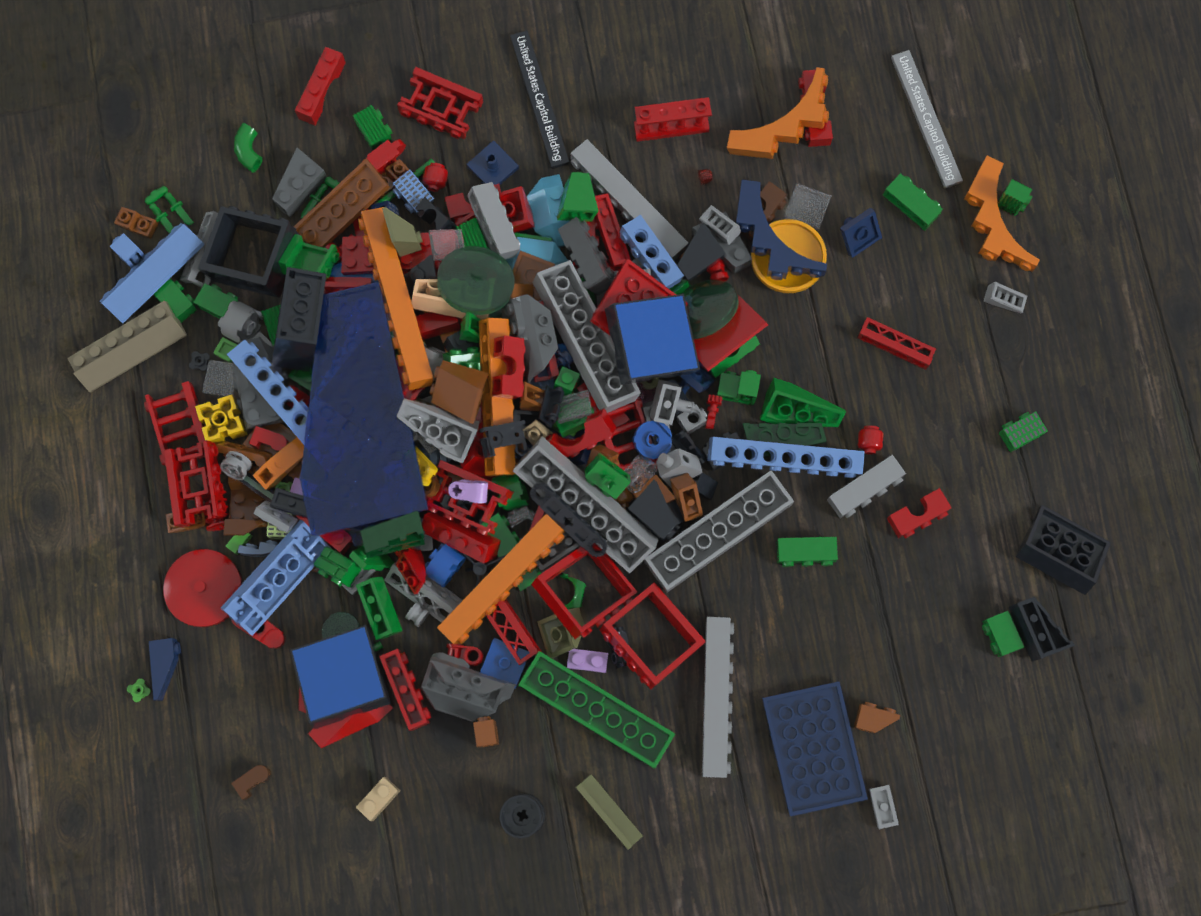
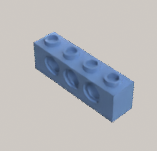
(639, 228)

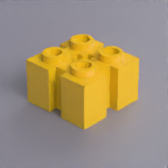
(211, 417)

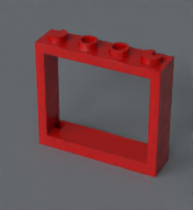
(609, 569)
(673, 615)

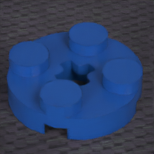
(641, 439)

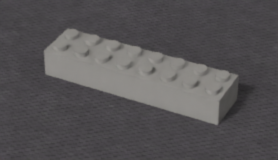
(587, 344)
(718, 531)
(625, 536)

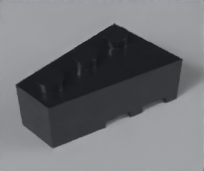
(1038, 630)

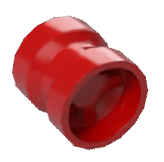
(717, 271)

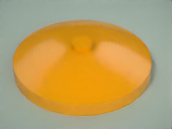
(802, 240)

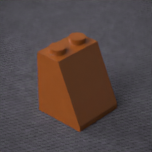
(458, 389)

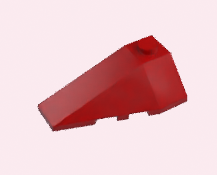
(517, 209)
(334, 732)

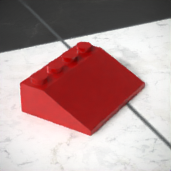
(734, 334)

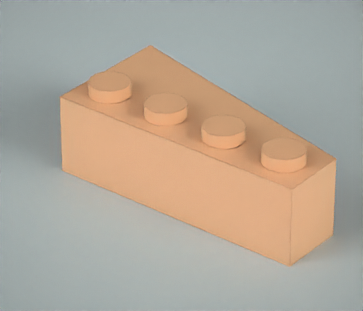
(428, 298)

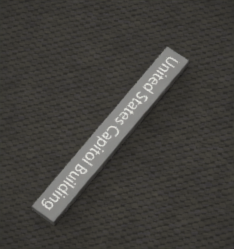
(926, 119)

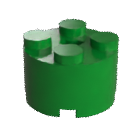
(518, 486)

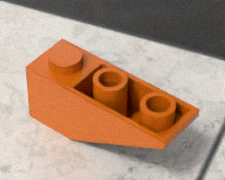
(280, 464)

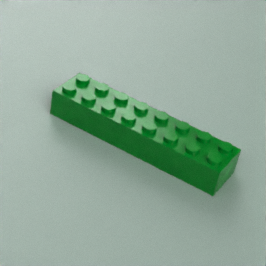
(596, 709)

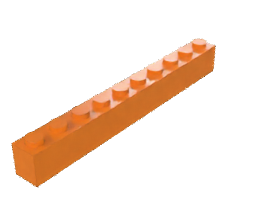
(396, 300)

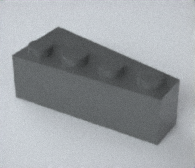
(587, 256)

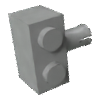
(667, 402)

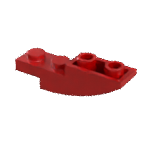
(412, 568)

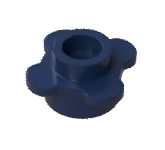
(564, 359)

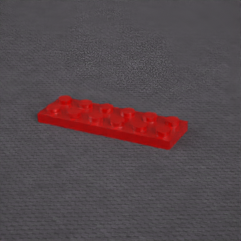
(356, 256)

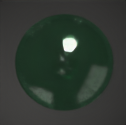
(475, 280)
(710, 306)

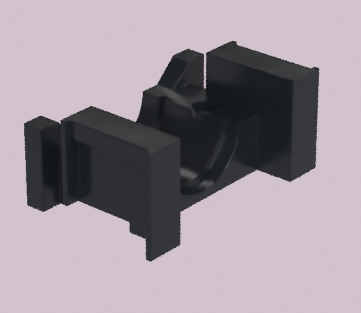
(429, 213)
(503, 437)

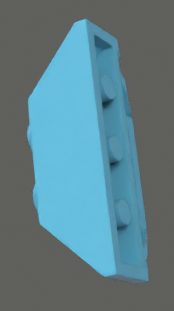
(545, 203)
(543, 249)

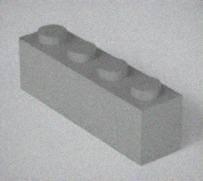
(493, 220)
(866, 486)

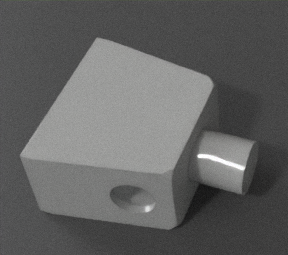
(678, 463)

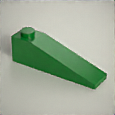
(794, 405)

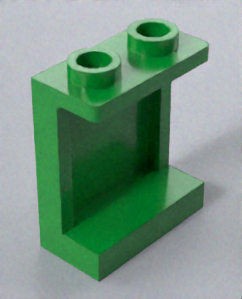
(308, 257)

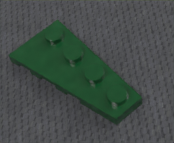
(798, 434)

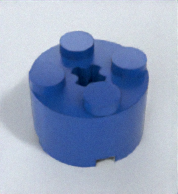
(444, 564)

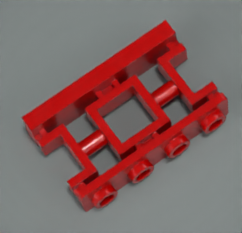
(446, 90)
(180, 485)
(461, 513)

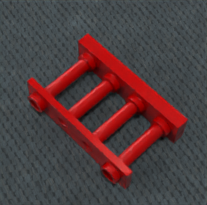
(672, 119)
(188, 393)
(636, 406)

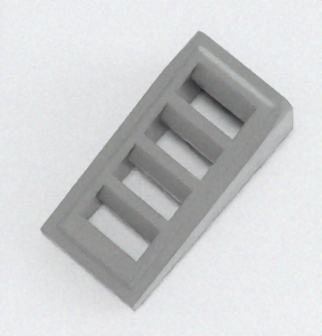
(729, 233)
(993, 299)

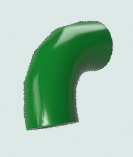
(244, 148)

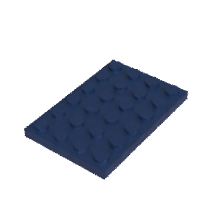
(814, 749)

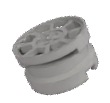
(235, 466)

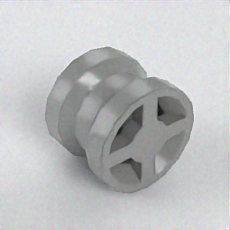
(417, 614)

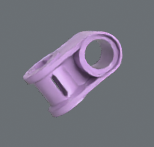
(471, 490)

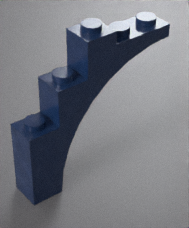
(781, 258)

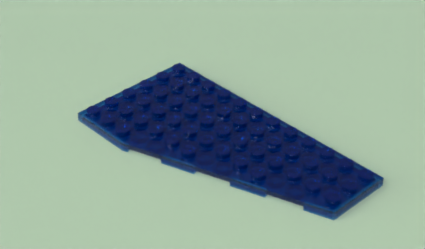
(356, 450)

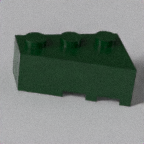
(393, 535)

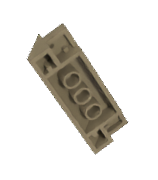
(127, 346)

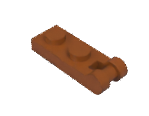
(252, 454)

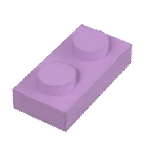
(587, 660)

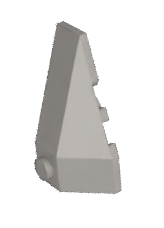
(439, 427)

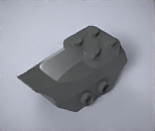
(534, 323)
(254, 407)
(462, 691)

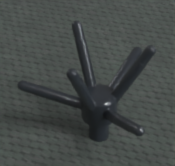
(480, 568)

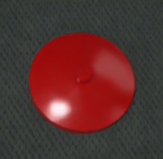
(200, 586)

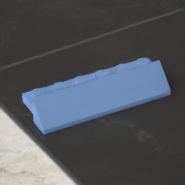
(152, 272)
(274, 578)

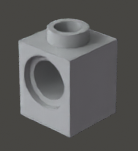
(689, 427)

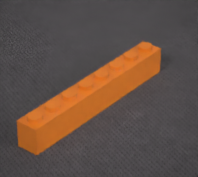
(495, 409)
(501, 579)

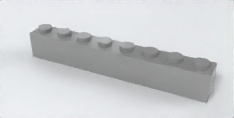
(626, 197)
(717, 697)

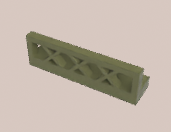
(609, 811)

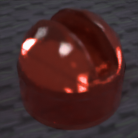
(705, 176)

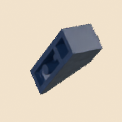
(163, 663)

